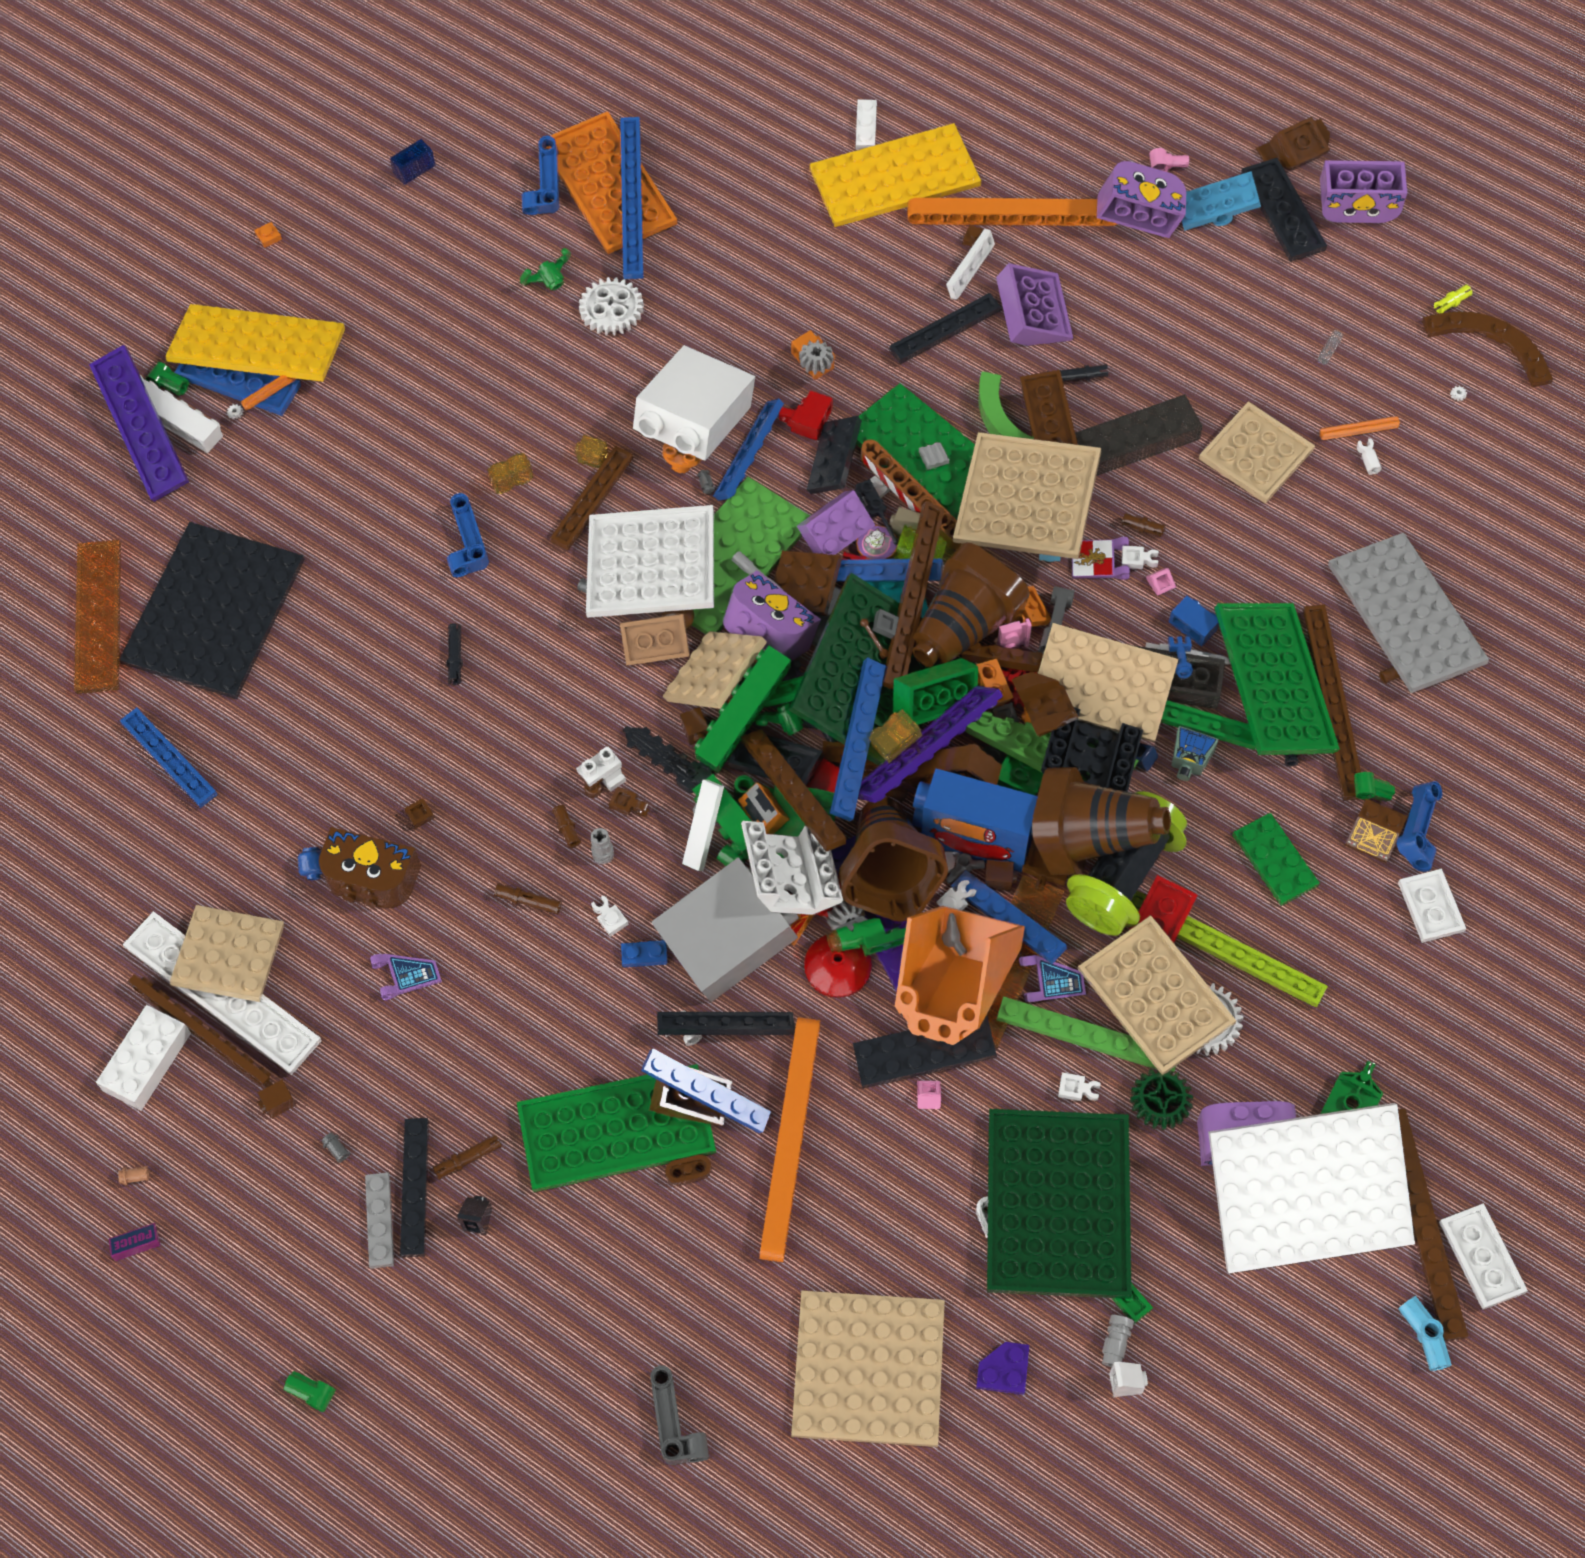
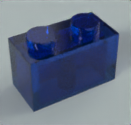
(412, 161)

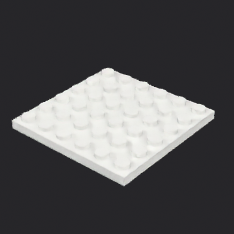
(650, 561)

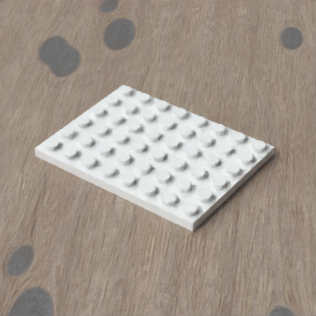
(1311, 1187)

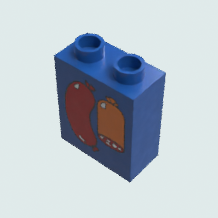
(975, 817)

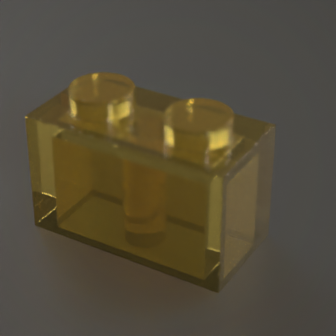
(895, 736)

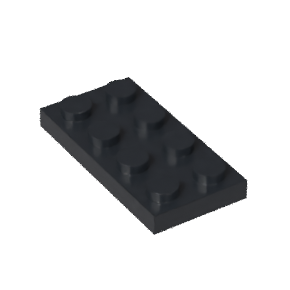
(834, 455)
(801, 758)

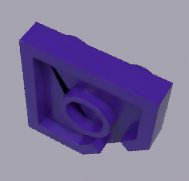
(1004, 1369)

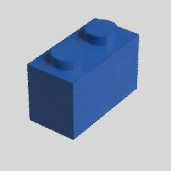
(1194, 620)

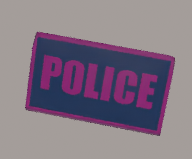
(134, 1242)

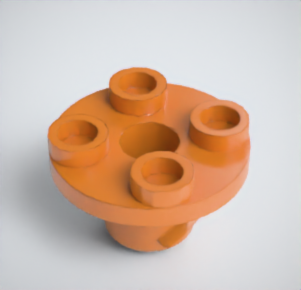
(680, 462)

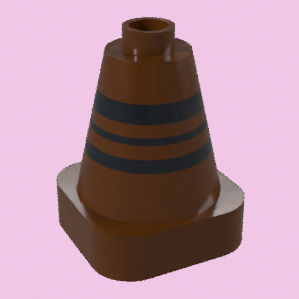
(971, 603)
(1089, 821)
(891, 864)

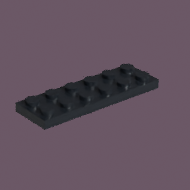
(1285, 211)
(910, 1055)

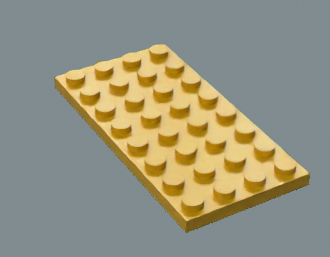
(893, 173)
(255, 342)

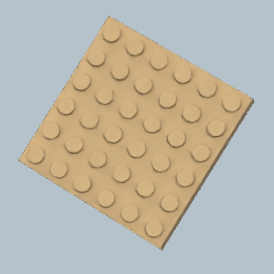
(1027, 495)
(868, 1369)

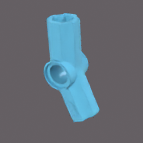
(1434, 1347)

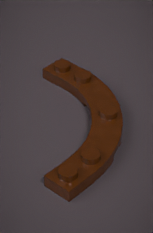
(1495, 329)

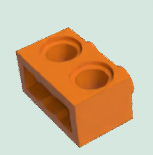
(991, 676)

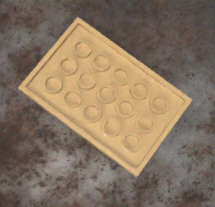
(1109, 679)
(1156, 995)

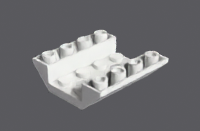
(804, 871)

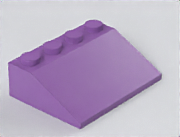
(1033, 306)

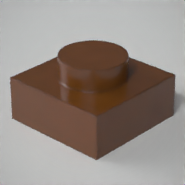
(972, 235)
(419, 813)

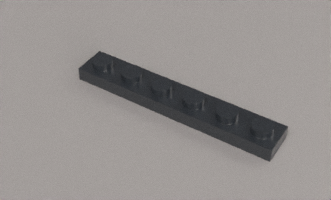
(944, 328)
(725, 1023)
(414, 1187)

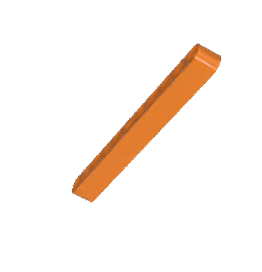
(1004, 211)
(790, 1140)

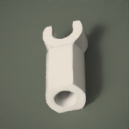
(1369, 457)

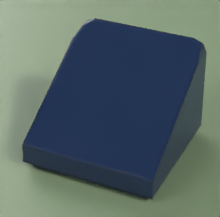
(1147, 756)

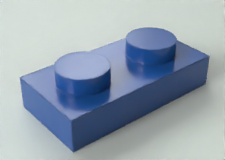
(644, 953)

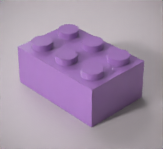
(836, 524)

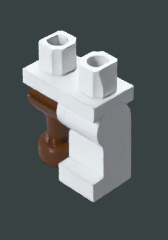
(604, 768)

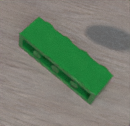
(729, 819)

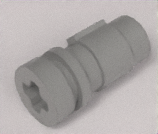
(601, 846)
(1116, 1342)

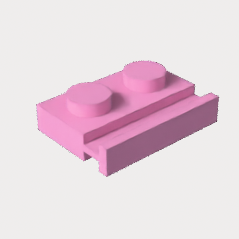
(1014, 634)

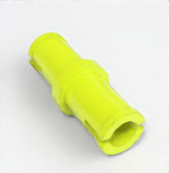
(1453, 299)

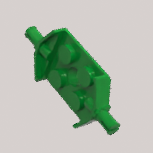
(1354, 1086)

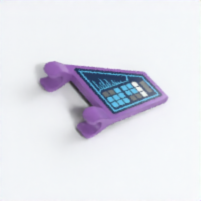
(407, 973)
(1054, 980)

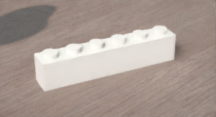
(183, 420)

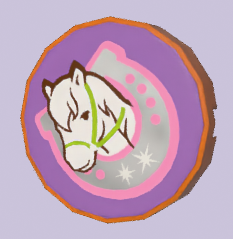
(876, 544)

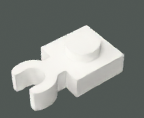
(1135, 557)
(956, 898)
(611, 918)
(1073, 1087)

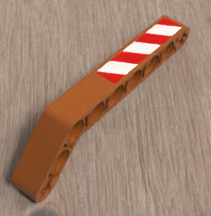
(874, 456)

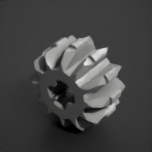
(816, 357)
(842, 914)

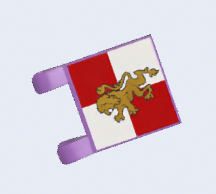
(1097, 560)

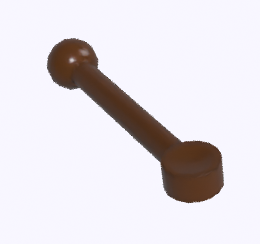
(883, 652)

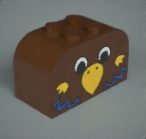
(368, 869)

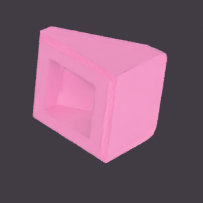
(1161, 581)
(928, 1094)

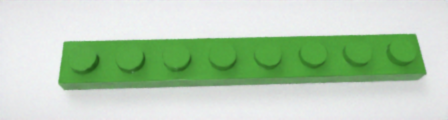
(1072, 1031)

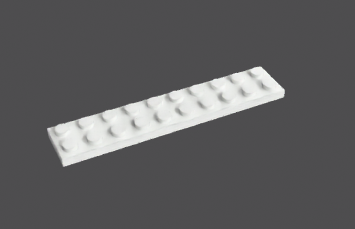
(259, 1023)

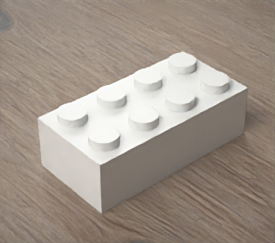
(143, 1057)

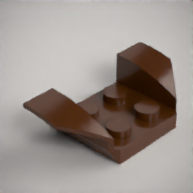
(1297, 143)
(1044, 702)

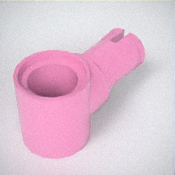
(1163, 161)

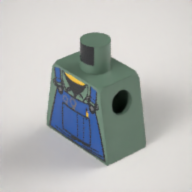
(1192, 752)

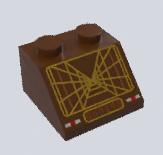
(1376, 830)

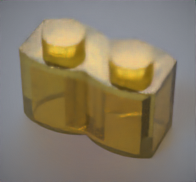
(510, 473)

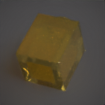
(591, 451)

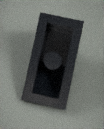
(475, 1215)

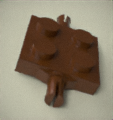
(1035, 866)

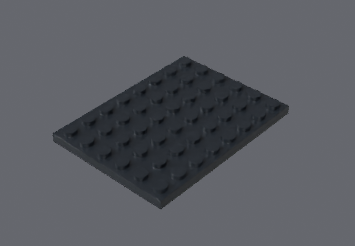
(212, 610)

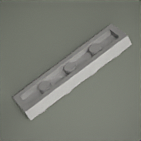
(379, 1220)

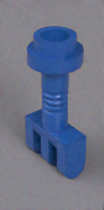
(1183, 668)

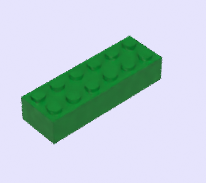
(743, 708)

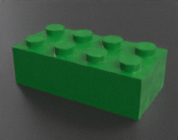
(933, 690)

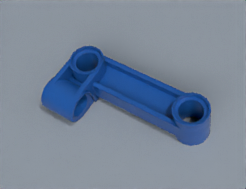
(535, 201)
(464, 560)
(1413, 842)

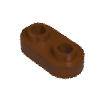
(687, 1167)

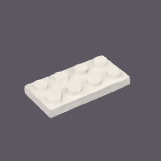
(1483, 1256)

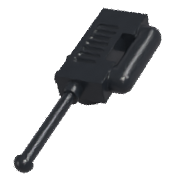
(875, 504)

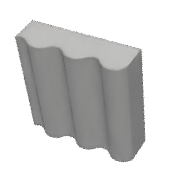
(933, 455)

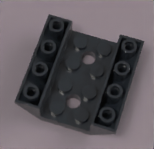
(1104, 766)

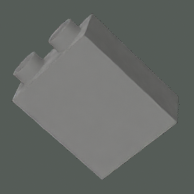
(724, 930)

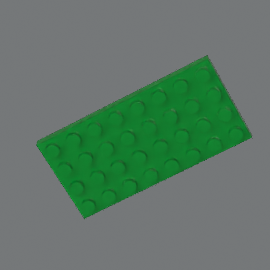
(904, 425)
(1276, 679)
(604, 1133)

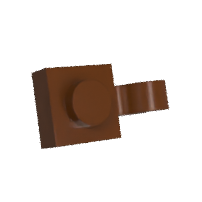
(626, 801)

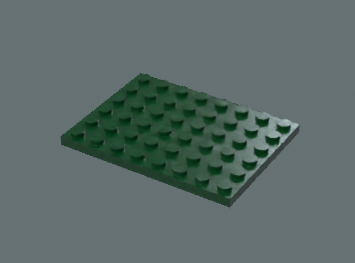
(834, 671)
(1058, 1204)

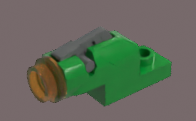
(866, 933)

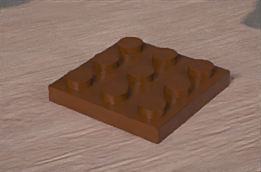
(809, 578)

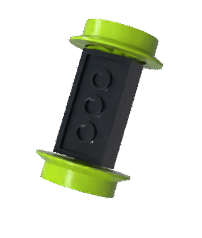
(1106, 894)

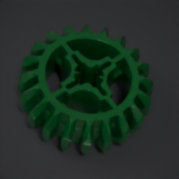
(1179, 1096)

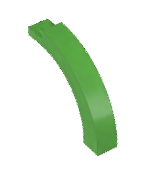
(991, 409)

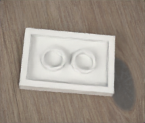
(1431, 905)

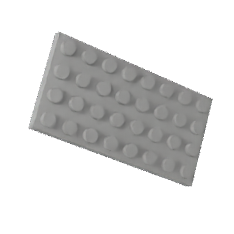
(1408, 612)

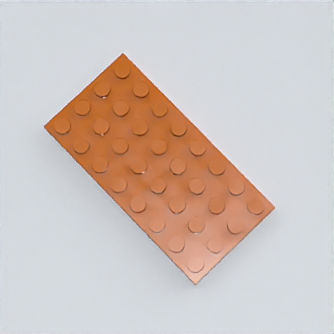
(592, 174)

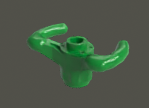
(548, 272)
(789, 721)

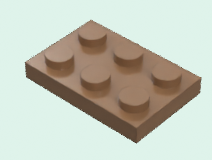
(655, 639)

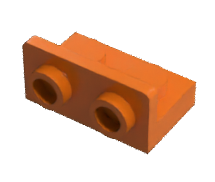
(1035, 610)

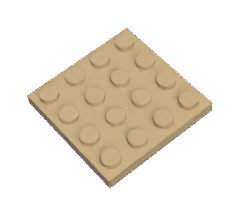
(1256, 452)
(714, 669)
(227, 953)

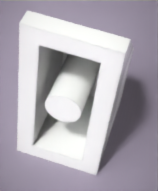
(1127, 1379)

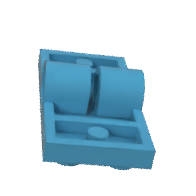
(1220, 201)

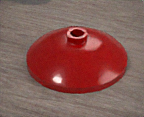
(834, 977)

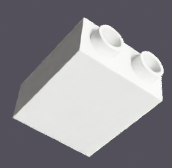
(693, 402)

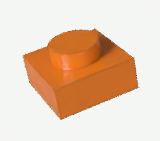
(268, 234)

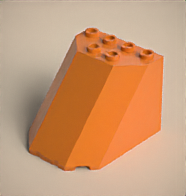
(951, 993)

